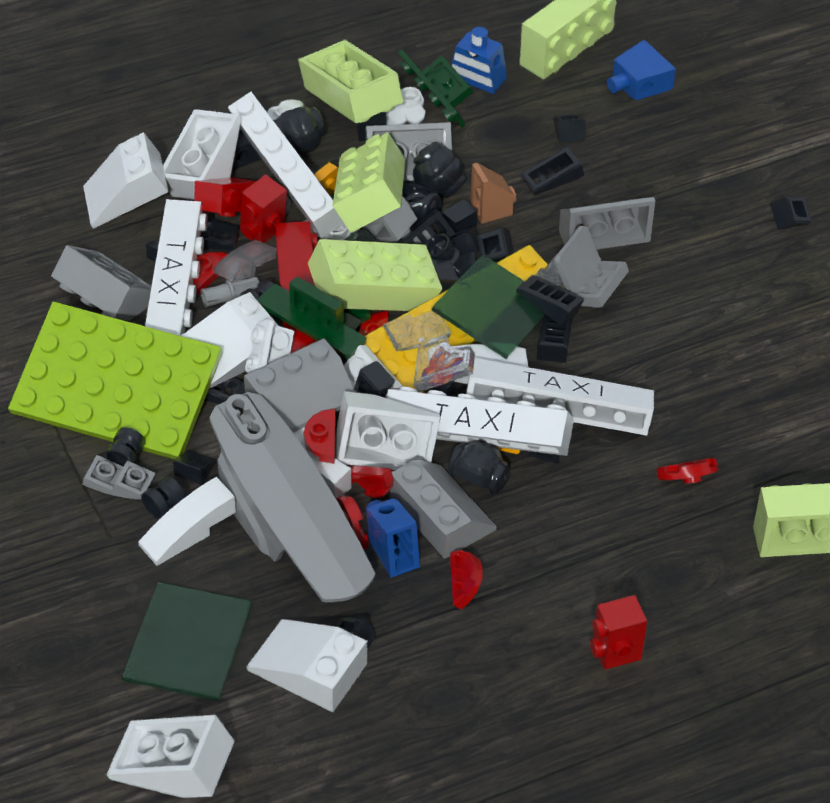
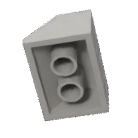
(413, 138)
(612, 222)
(102, 283)
(302, 383)
(439, 506)

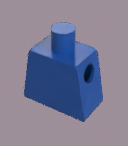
(641, 72)
(389, 523)

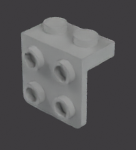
(585, 272)

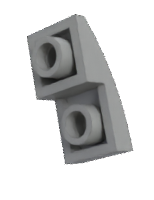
(118, 480)

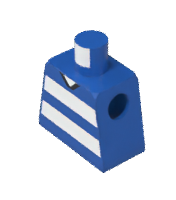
(480, 60)

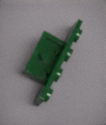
(443, 82)
(313, 314)

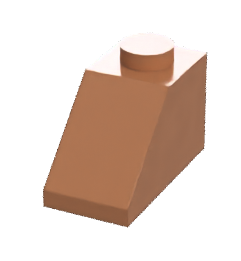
(490, 194)

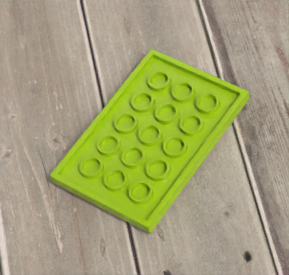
(114, 375)

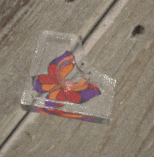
(441, 363)

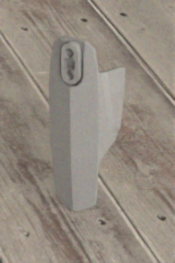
(286, 499)

